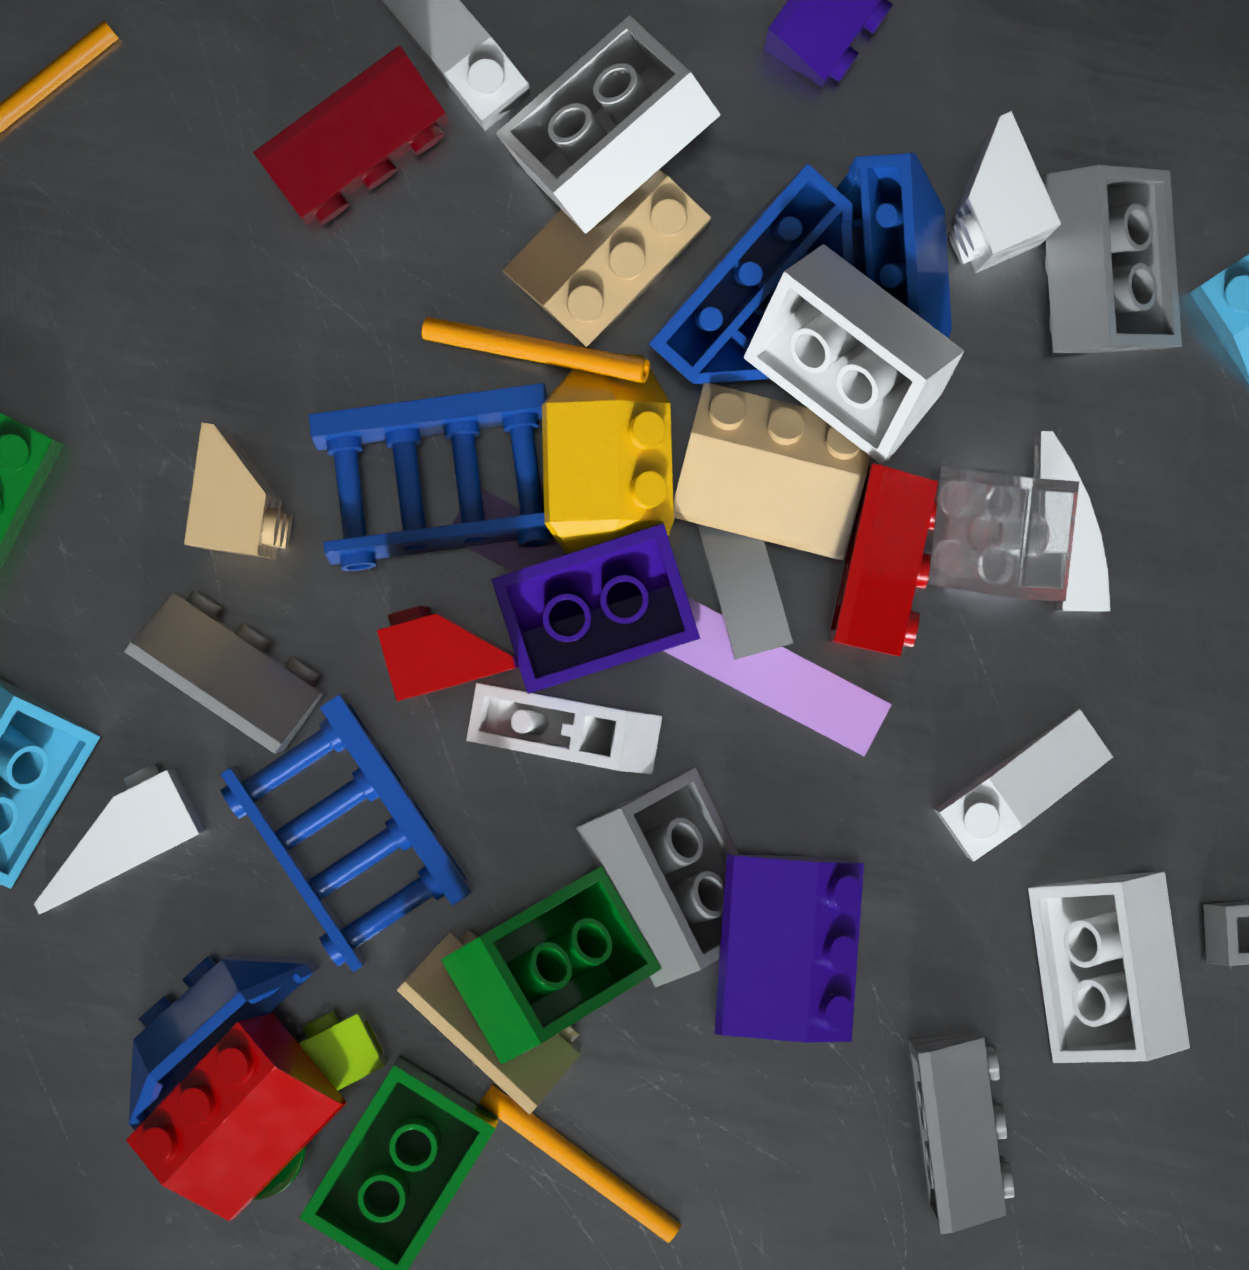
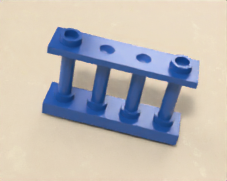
(401, 428)
(404, 830)

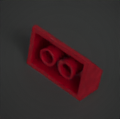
(354, 138)

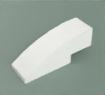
(1088, 566)

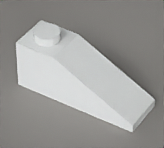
(463, 56)
(564, 729)
(1023, 785)
(129, 831)

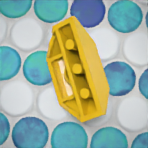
(606, 459)

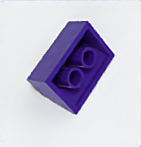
(819, 35)
(595, 608)
(789, 948)

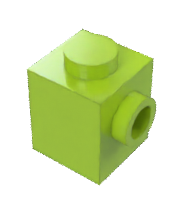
(343, 1047)

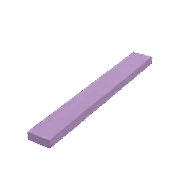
(771, 677)

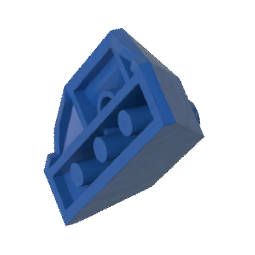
(900, 233)
(723, 309)
(186, 1031)

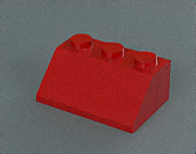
(885, 562)
(437, 652)
(237, 1118)

